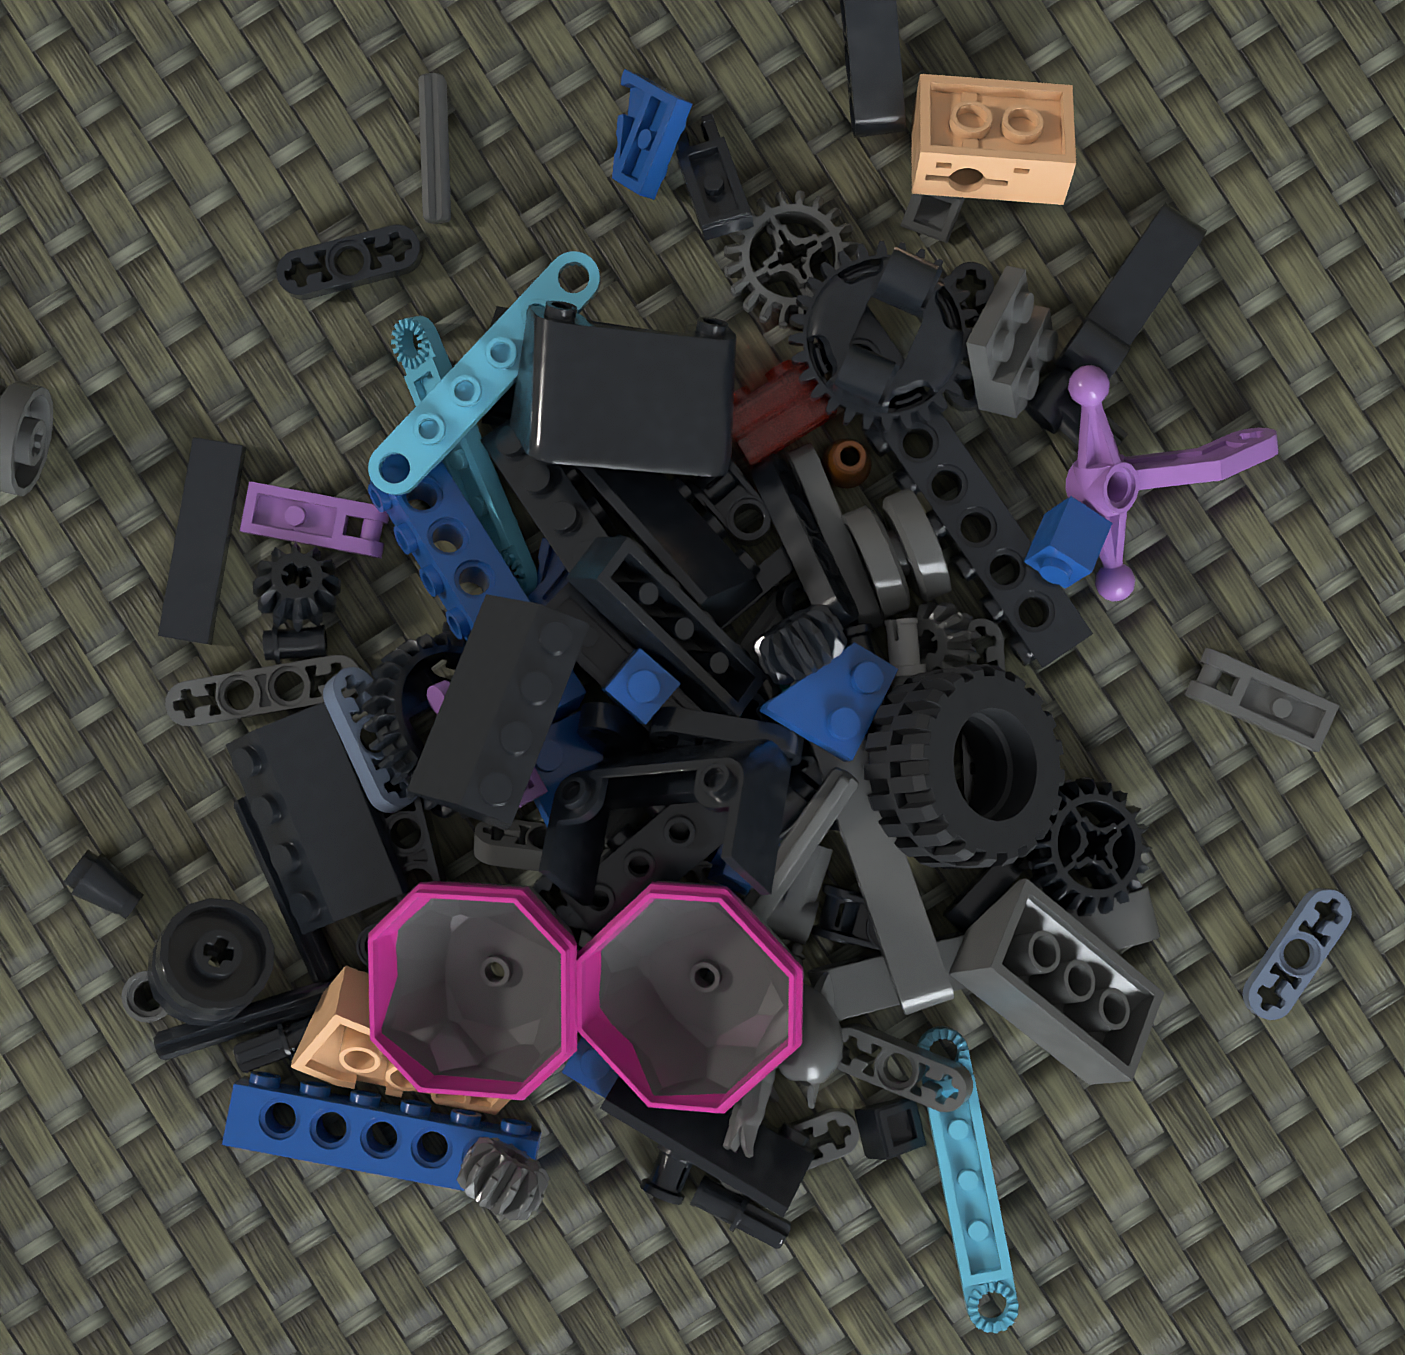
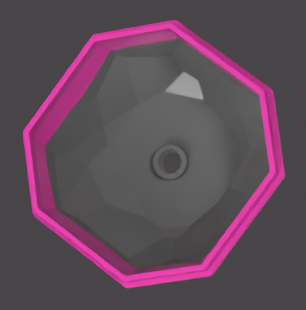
(444, 1009)
(668, 1028)

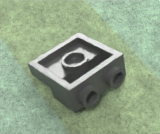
(1010, 346)

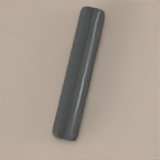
(434, 148)

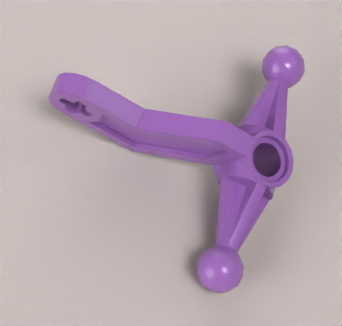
(1111, 481)

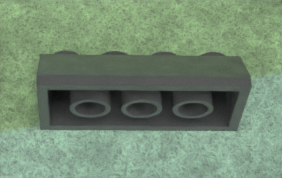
(1059, 985)

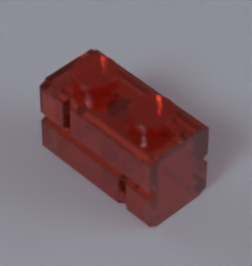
(776, 413)

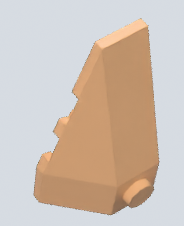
(341, 1052)

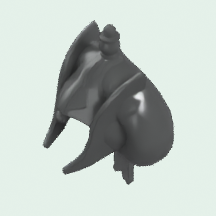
(808, 1064)

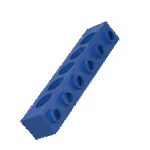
(443, 572)
(254, 1128)

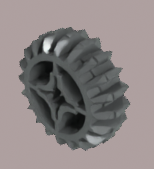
(812, 246)

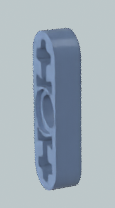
(341, 712)
(1274, 955)

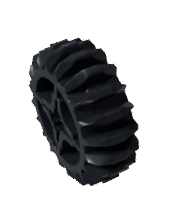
(1107, 857)

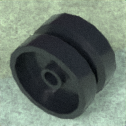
(215, 932)

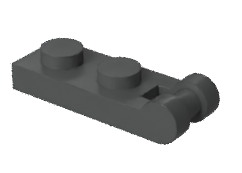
(1264, 700)

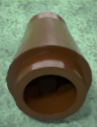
(839, 473)

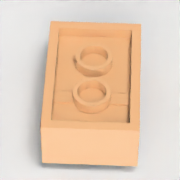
(993, 139)

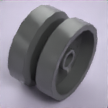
(24, 435)
(903, 550)

